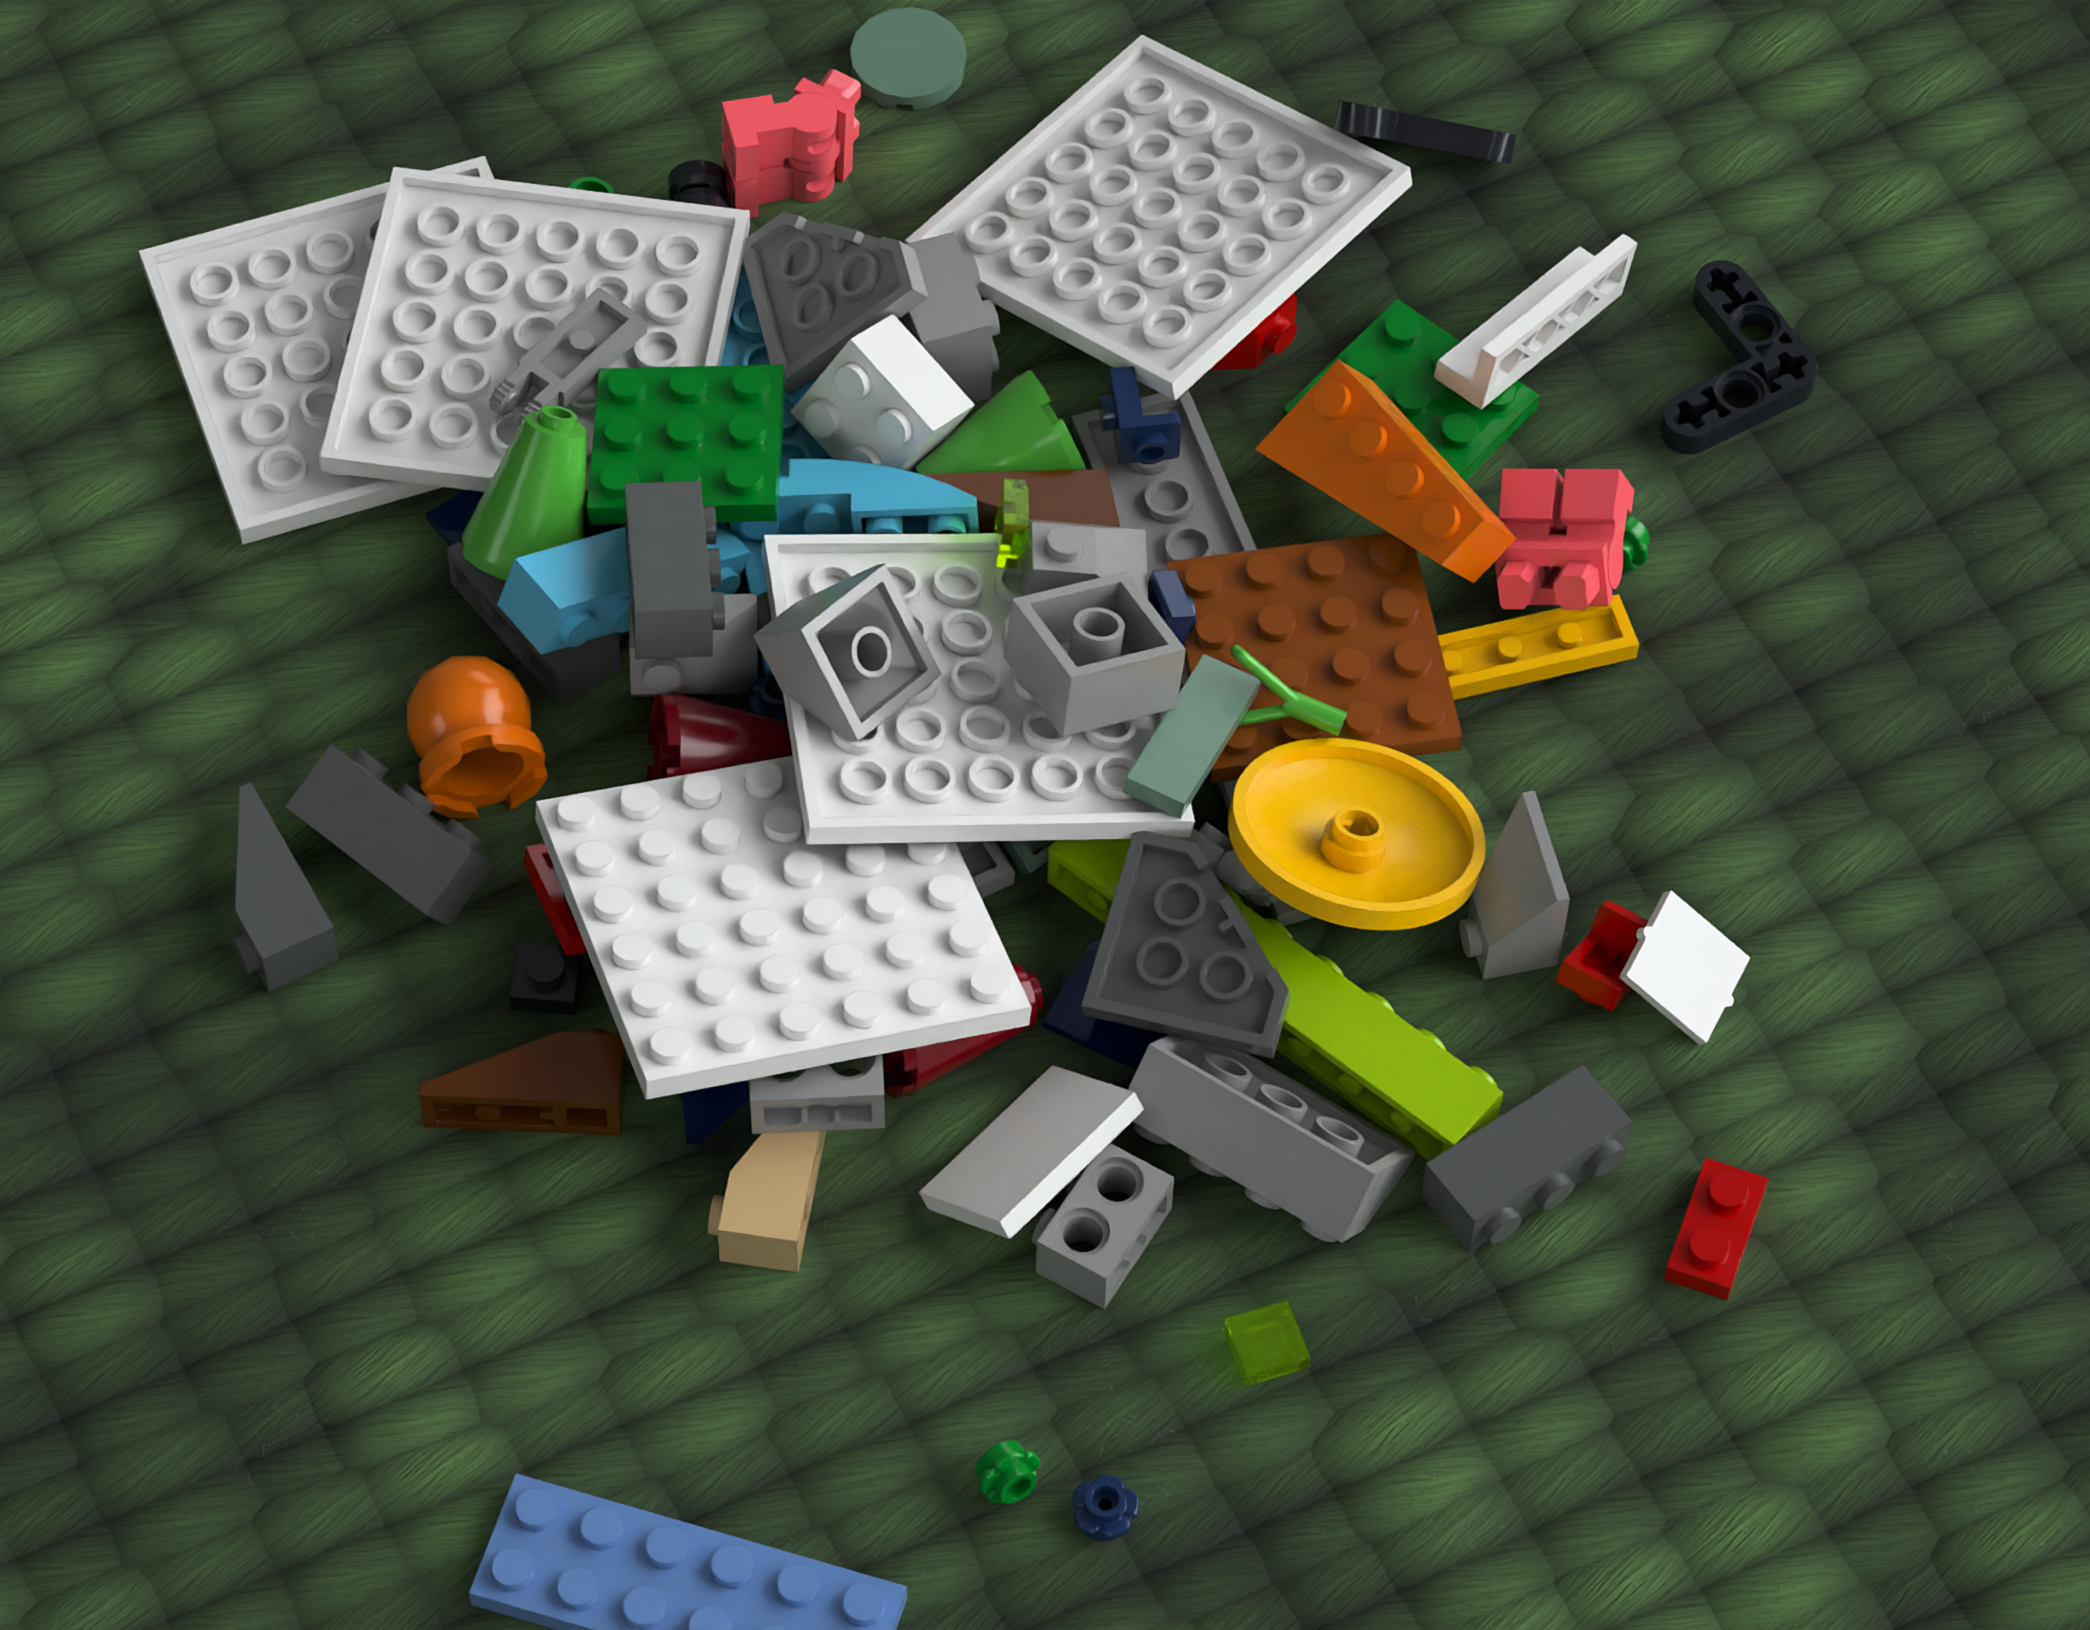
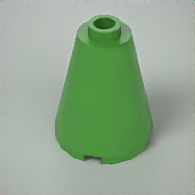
(1008, 435)
(533, 495)

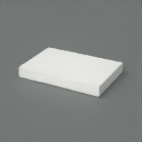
(1031, 1151)

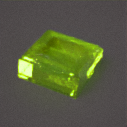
(1011, 523)
(1266, 1343)

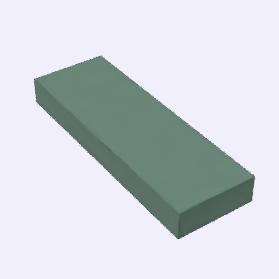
(1191, 736)

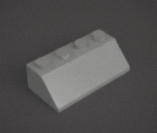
(1267, 1135)

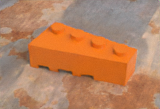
(1378, 464)

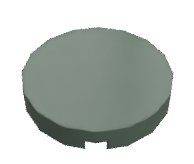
(908, 58)

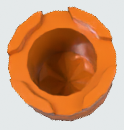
(474, 737)

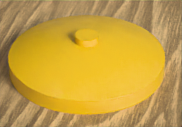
(1356, 834)

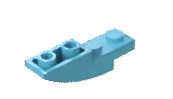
(863, 499)

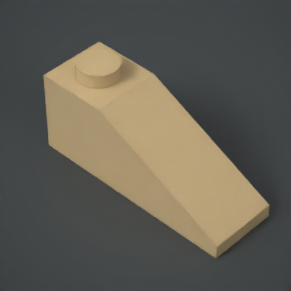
(769, 1201)

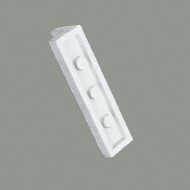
(1536, 322)

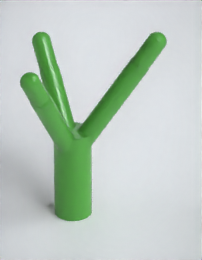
(1295, 703)

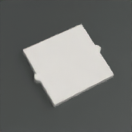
(1684, 967)

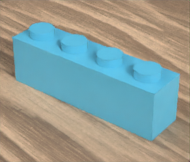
(584, 588)

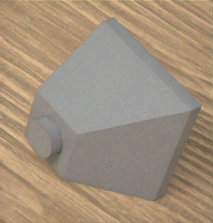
(1077, 552)
(849, 653)
(726, 673)
(1518, 900)

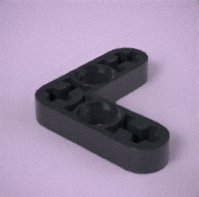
(1424, 132)
(1757, 367)

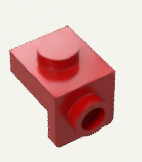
(1600, 957)

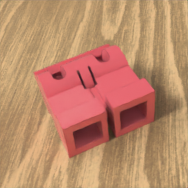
(791, 145)
(1565, 536)

